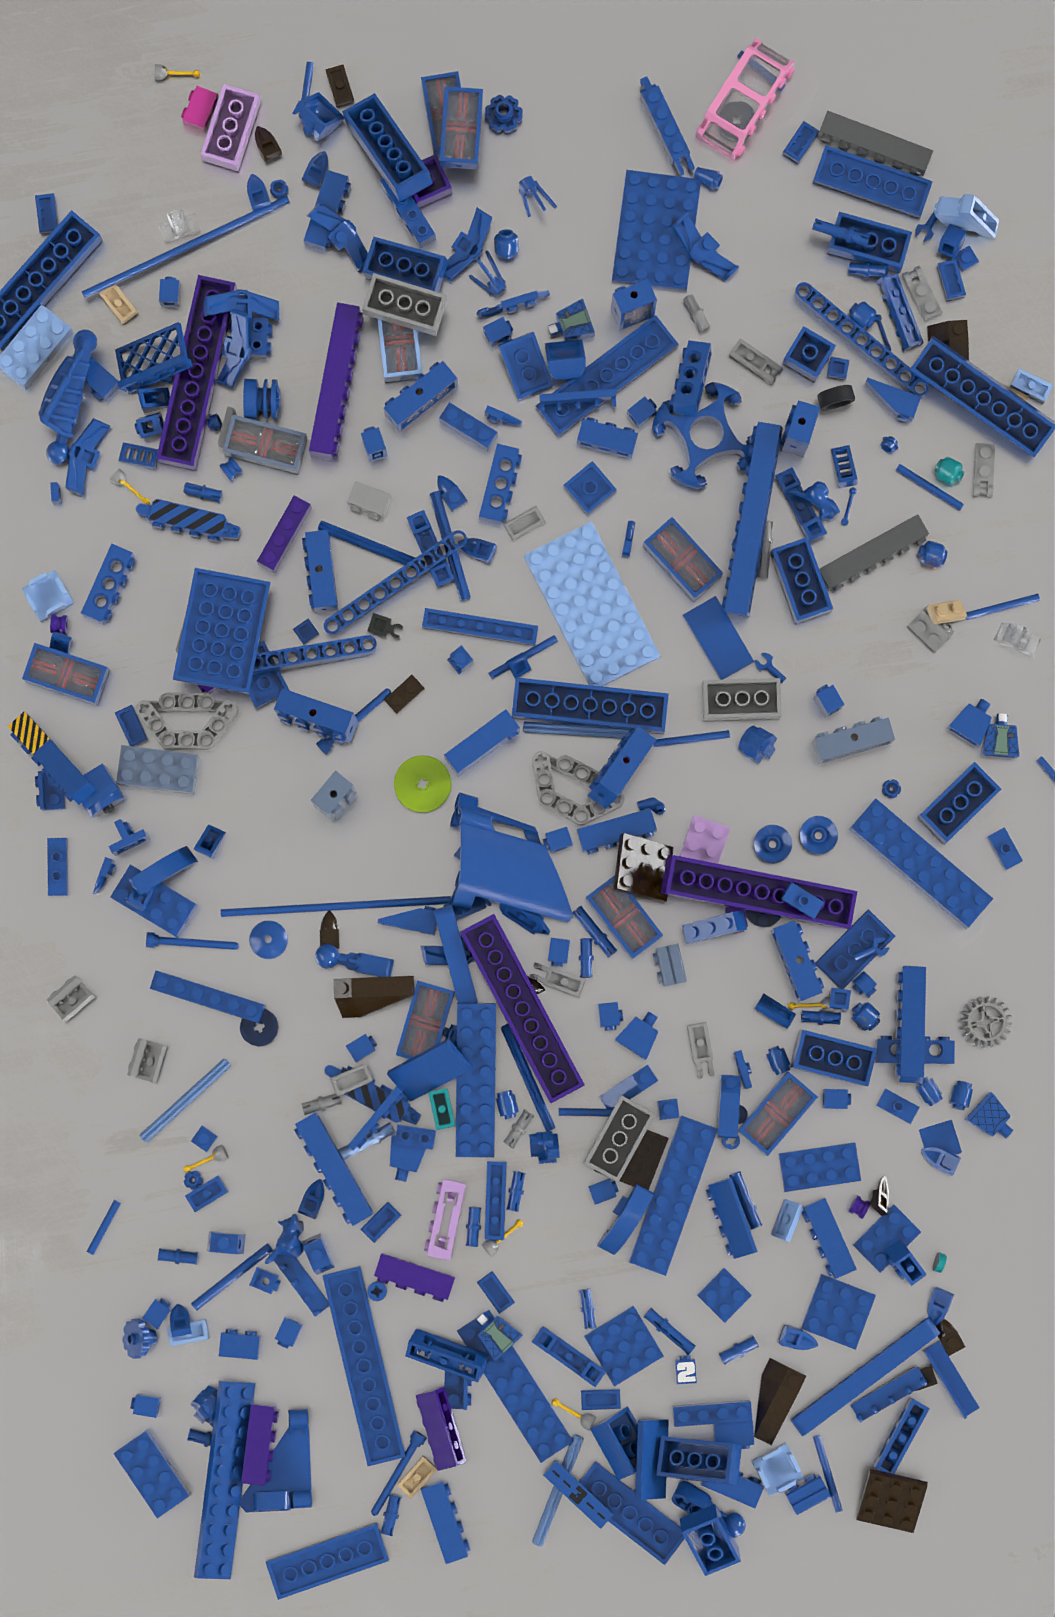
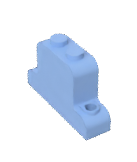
(967, 214)

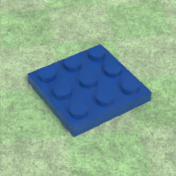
(838, 1311)
(623, 1346)

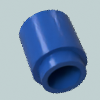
(778, 1060)
(929, 1091)
(961, 1095)
(507, 1104)

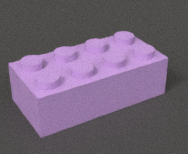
(230, 127)
(704, 840)

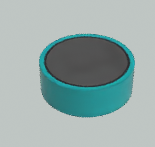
(939, 1262)

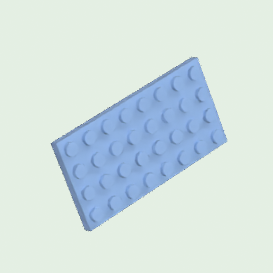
(591, 606)

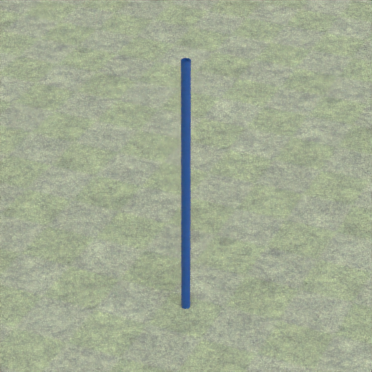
(184, 247)
(335, 906)

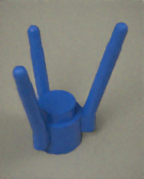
(530, 187)
(496, 284)

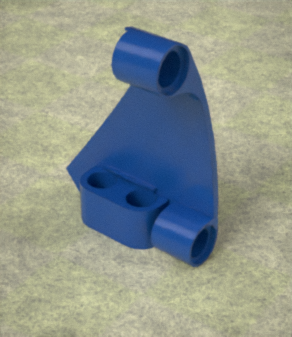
(290, 1472)

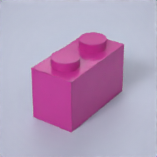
(200, 108)

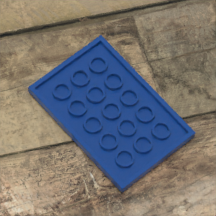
(646, 235)
(221, 630)

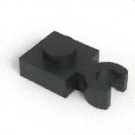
(381, 626)

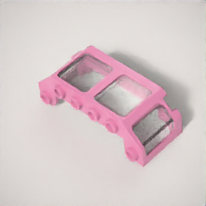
(744, 99)

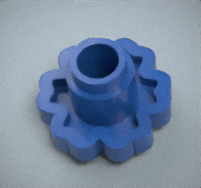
(505, 122)
(138, 1338)

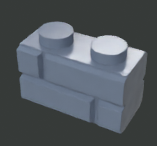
(670, 965)

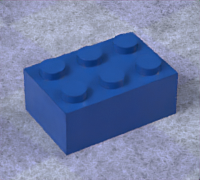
(710, 1540)

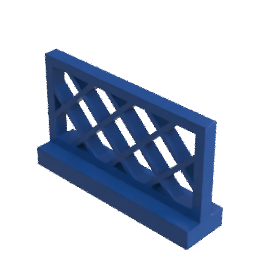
(153, 374)

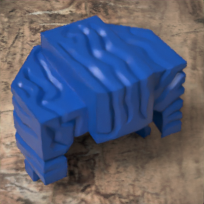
(757, 743)
(544, 1146)
(205, 1405)

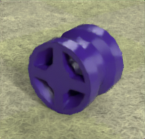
(59, 624)
(859, 1207)

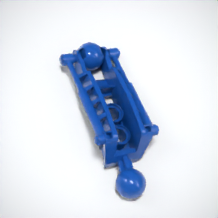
(64, 395)

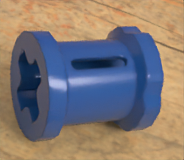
(728, 1146)

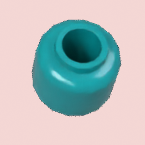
(949, 470)

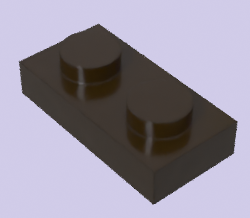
(339, 85)
(404, 694)

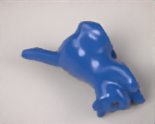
(818, 496)
(288, 1242)

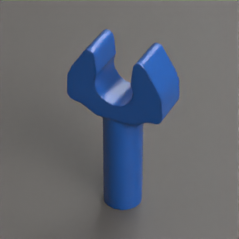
(927, 228)
(628, 538)
(769, 667)
(872, 949)

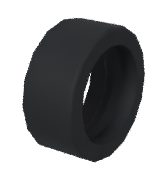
(836, 397)

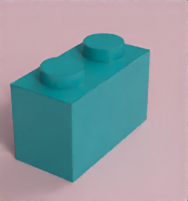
(442, 1109)

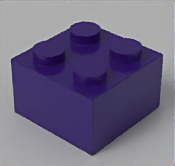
(440, 187)

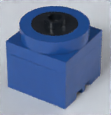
(106, 794)

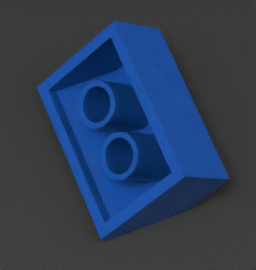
(618, 1441)

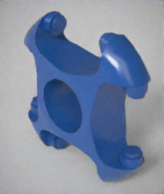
(696, 455)

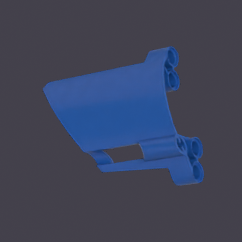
(503, 865)

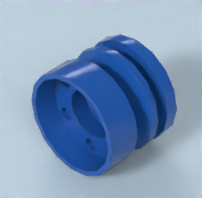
(261, 399)

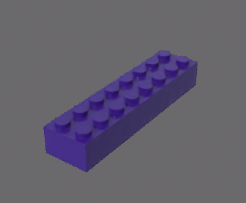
(335, 381)

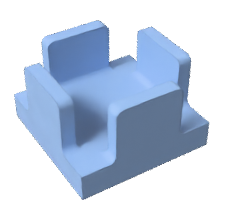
(47, 595)
(777, 1469)

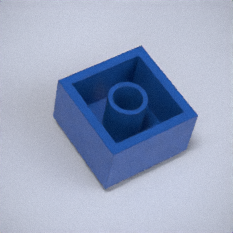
(809, 353)

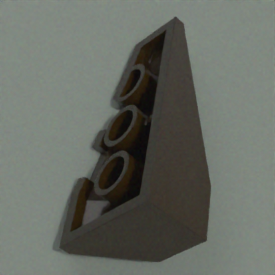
(953, 334)
(365, 995)
(776, 1396)

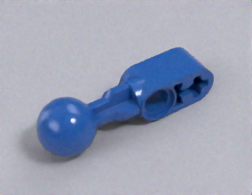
(328, 956)
(694, 1499)

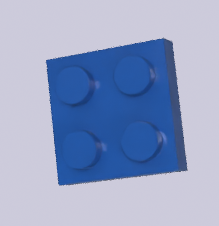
(590, 487)
(724, 1295)

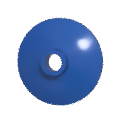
(825, 827)
(779, 836)
(275, 947)

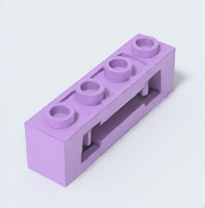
(438, 1208)

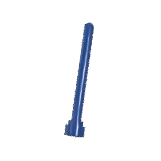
(326, 744)
(153, 940)
(417, 1440)

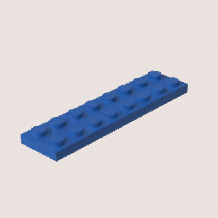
(612, 371)
(476, 1087)
(520, 1396)

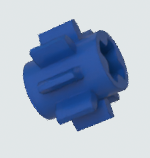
(451, 1034)

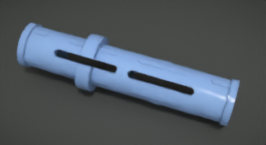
(378, 1135)

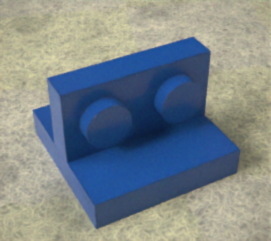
(128, 841)

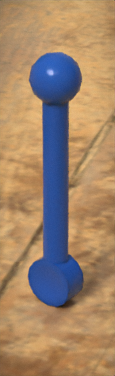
(883, 332)
(844, 521)

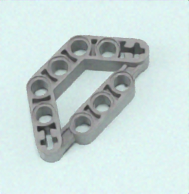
(196, 706)
(553, 806)

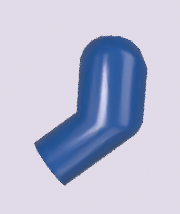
(653, 803)

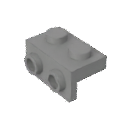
(931, 634)
(70, 998)
(146, 1060)

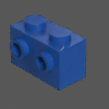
(258, 336)
(906, 1263)

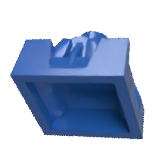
(318, 116)
(566, 359)

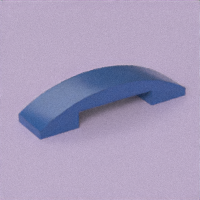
(800, 506)
(425, 539)
(162, 870)
(627, 1220)
(569, 1356)

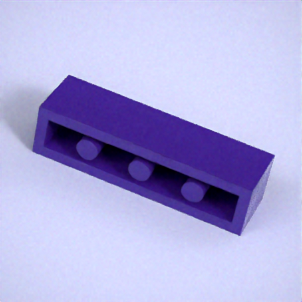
(284, 534)
(414, 1276)
(440, 1428)
(258, 1445)

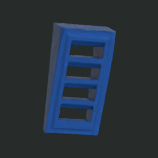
(153, 462)
(846, 478)

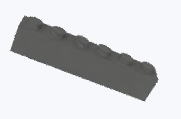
(875, 143)
(874, 552)

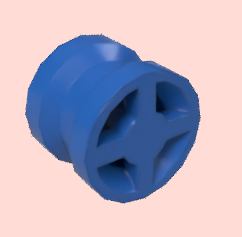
(230, 468)
(377, 1288)

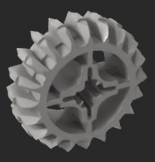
(984, 1013)

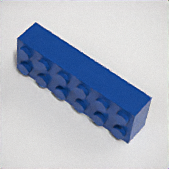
(387, 147)
(334, 1169)

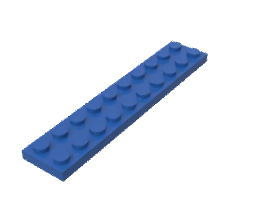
(364, 1366)
(224, 1480)

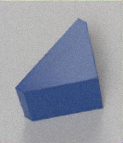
(153, 399)
(209, 841)

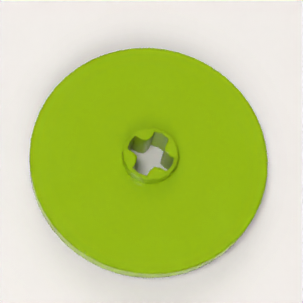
(436, 789)

